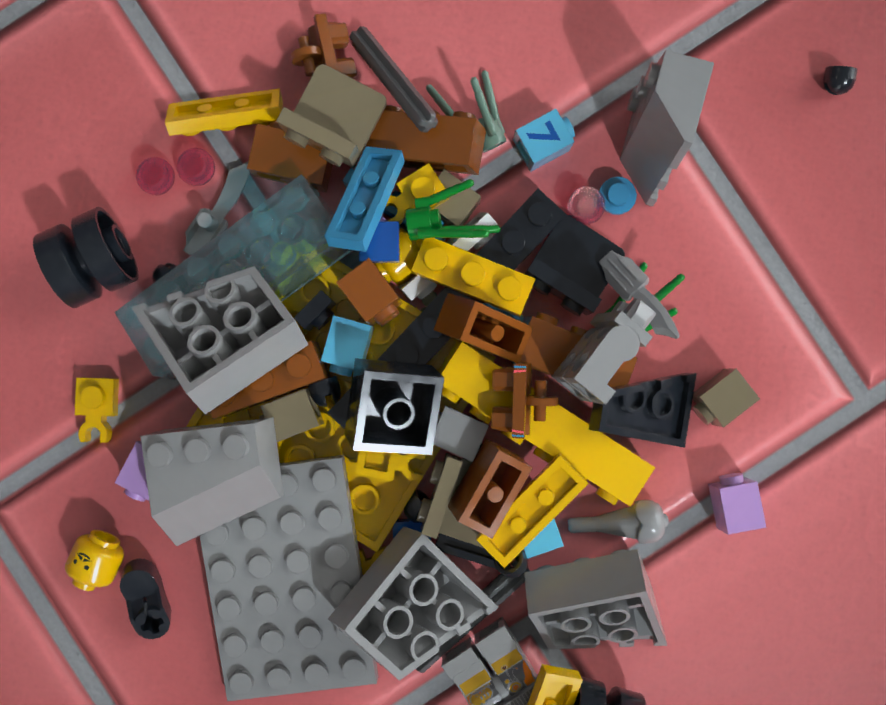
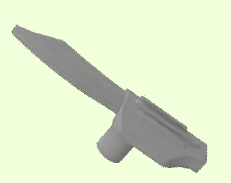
(210, 223)
(630, 282)

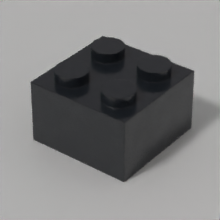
(393, 407)

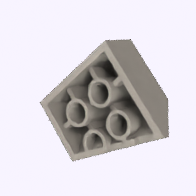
(663, 120)
(222, 335)
(210, 474)
(594, 602)
(409, 604)

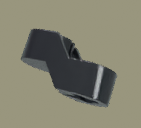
(148, 617)

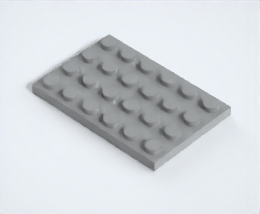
(280, 580)

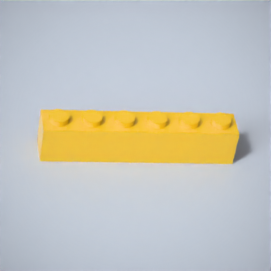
(589, 452)

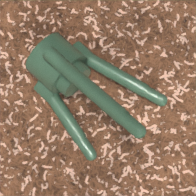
(490, 116)

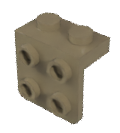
(333, 116)
(435, 512)

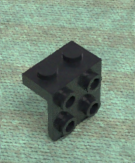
(571, 266)

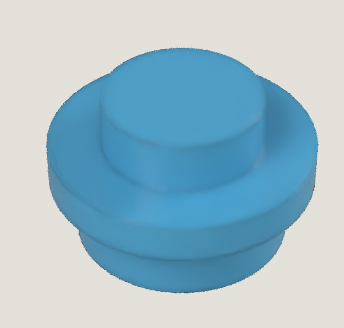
(618, 195)

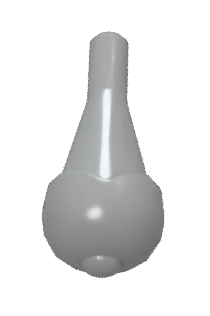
(640, 521)

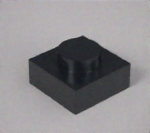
(316, 312)

